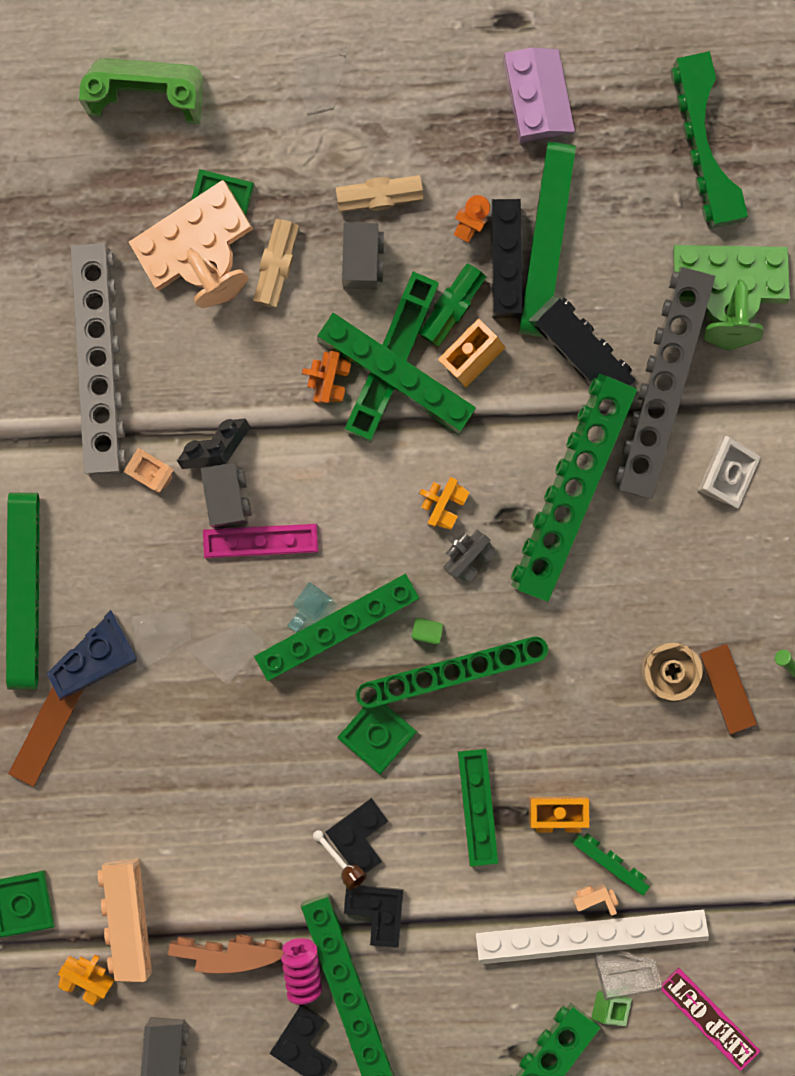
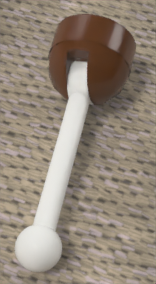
(351, 875)

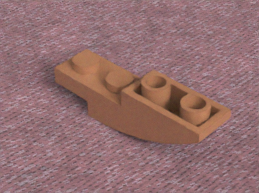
(239, 957)

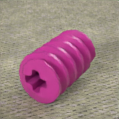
(301, 971)

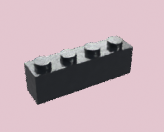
(506, 258)
(577, 343)

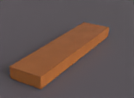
(43, 737)

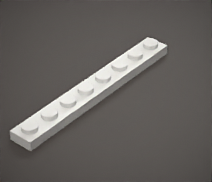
(591, 937)

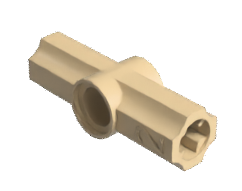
(379, 193)
(276, 263)

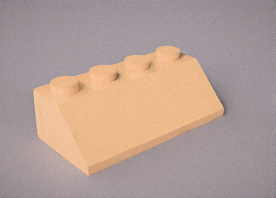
(126, 920)

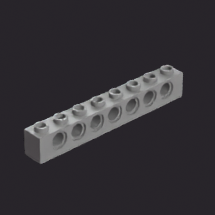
(83, 260)

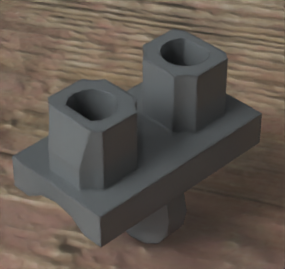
(465, 551)

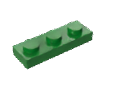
(611, 862)

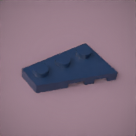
(93, 659)

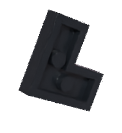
(218, 449)
(351, 833)
(385, 908)
(294, 1044)

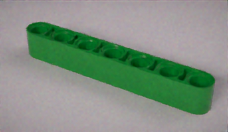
(547, 231)
(22, 591)
(463, 663)

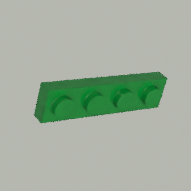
(477, 807)

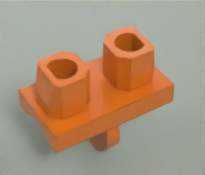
(472, 217)
(324, 388)

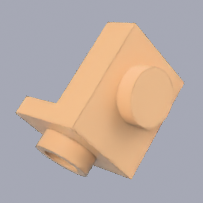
(149, 470)
(590, 896)

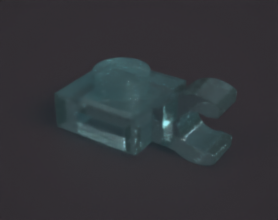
(310, 604)

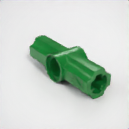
(452, 305)

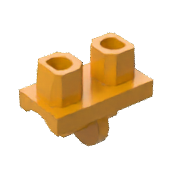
(451, 492)
(86, 975)

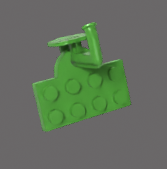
(741, 282)

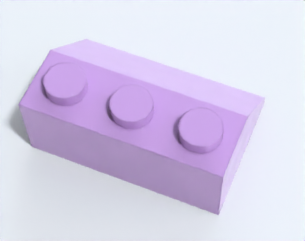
(538, 93)

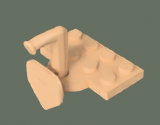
(192, 242)

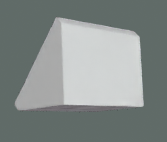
(729, 472)

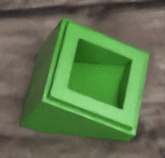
(427, 631)
(611, 1011)

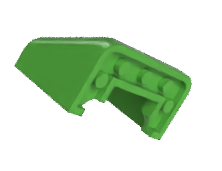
(179, 81)

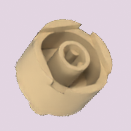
(684, 681)

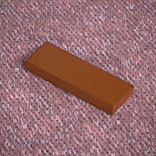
(727, 688)

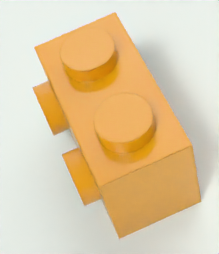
(472, 353)
(558, 812)

